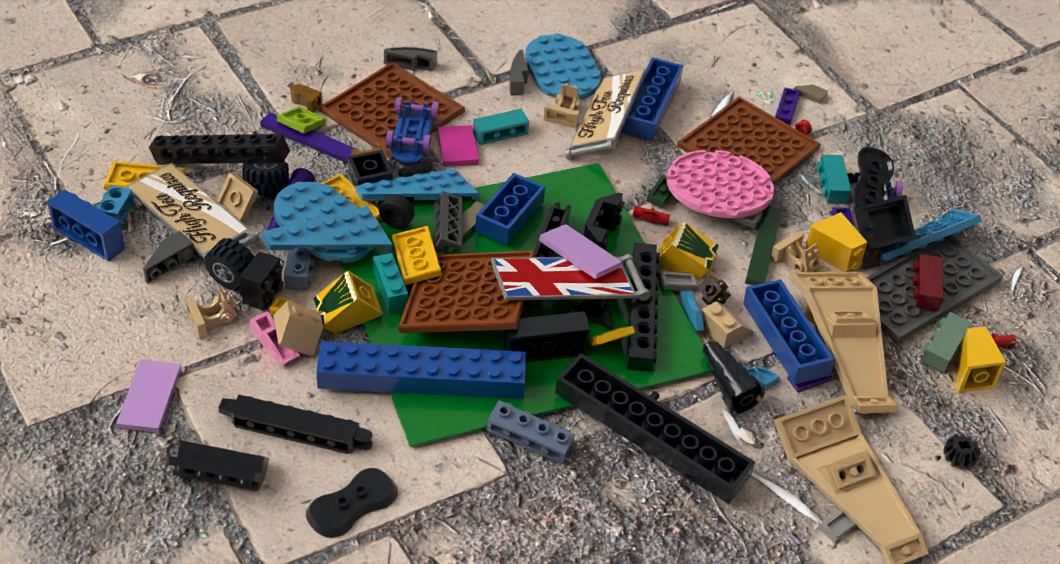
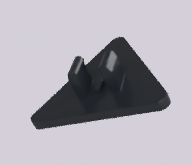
(596, 310)

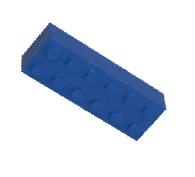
(653, 98)
(788, 331)

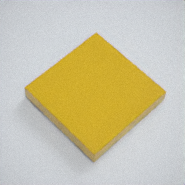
(610, 336)

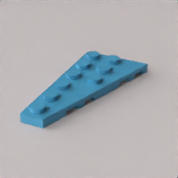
(418, 186)
(333, 232)
(933, 232)

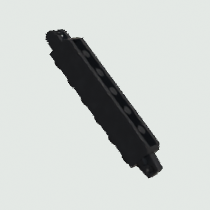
(555, 219)
(296, 424)

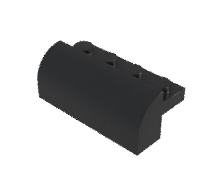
(219, 465)

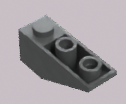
(170, 254)

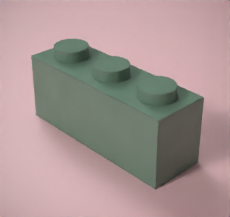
(945, 341)

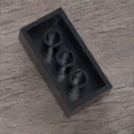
(549, 337)

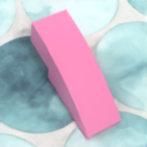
(265, 331)

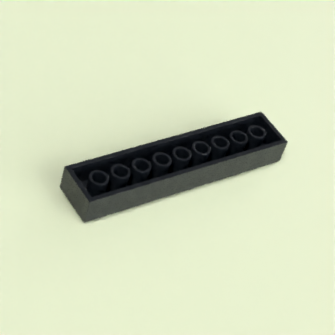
(655, 428)

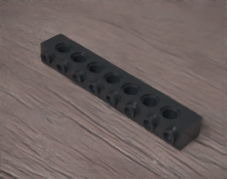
(219, 149)
(643, 313)

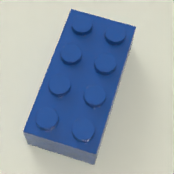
(510, 208)
(86, 225)

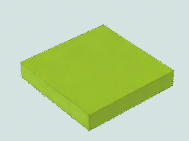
(301, 119)

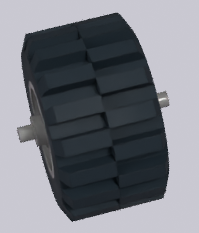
(266, 177)
(227, 262)

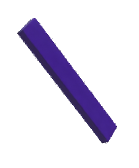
(311, 139)

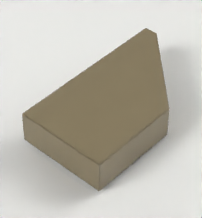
(812, 92)

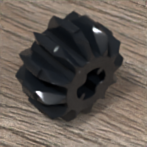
(961, 451)

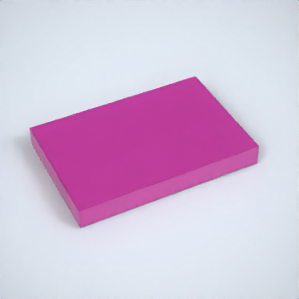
(458, 145)

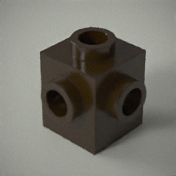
(714, 290)

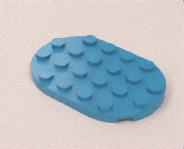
(560, 61)
(310, 201)

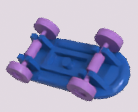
(412, 131)

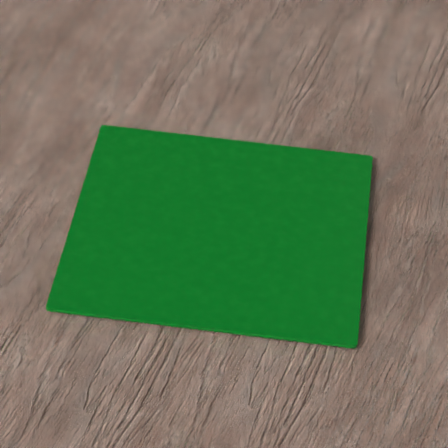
(439, 417)

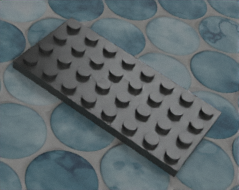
(963, 279)

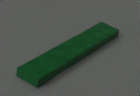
(763, 246)

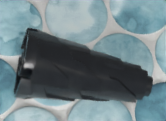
(734, 381)

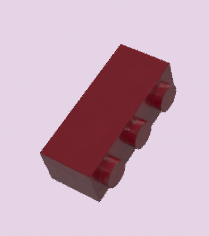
(928, 282)

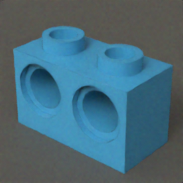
(117, 202)

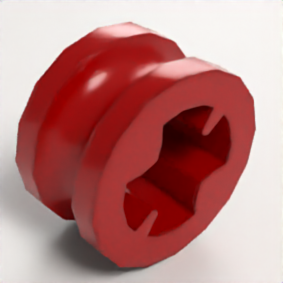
(804, 127)

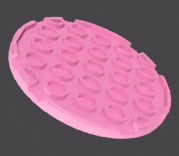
(720, 184)

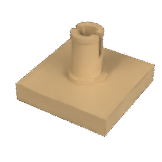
(237, 196)

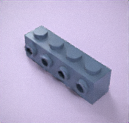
(299, 268)
(530, 432)

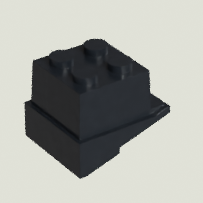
(885, 223)

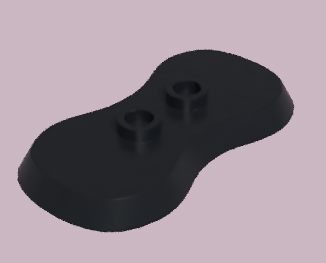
(875, 173)
(338, 511)

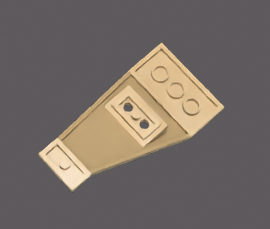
(829, 442)

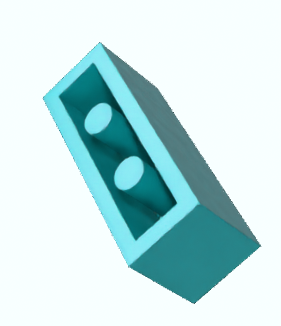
(500, 126)
(834, 179)
(390, 282)

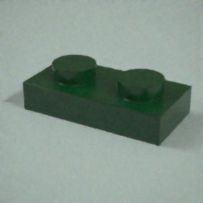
(660, 193)

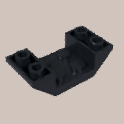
(603, 217)

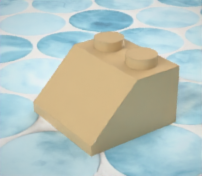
(724, 325)
(298, 328)

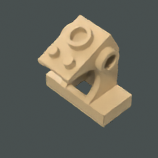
(565, 111)
(794, 255)
(222, 306)

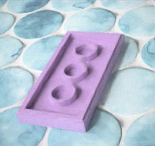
(580, 251)
(149, 396)

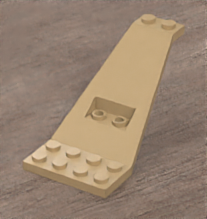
(850, 325)

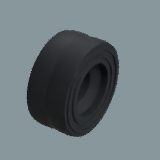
(396, 211)

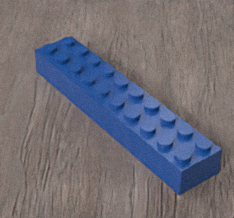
(421, 370)

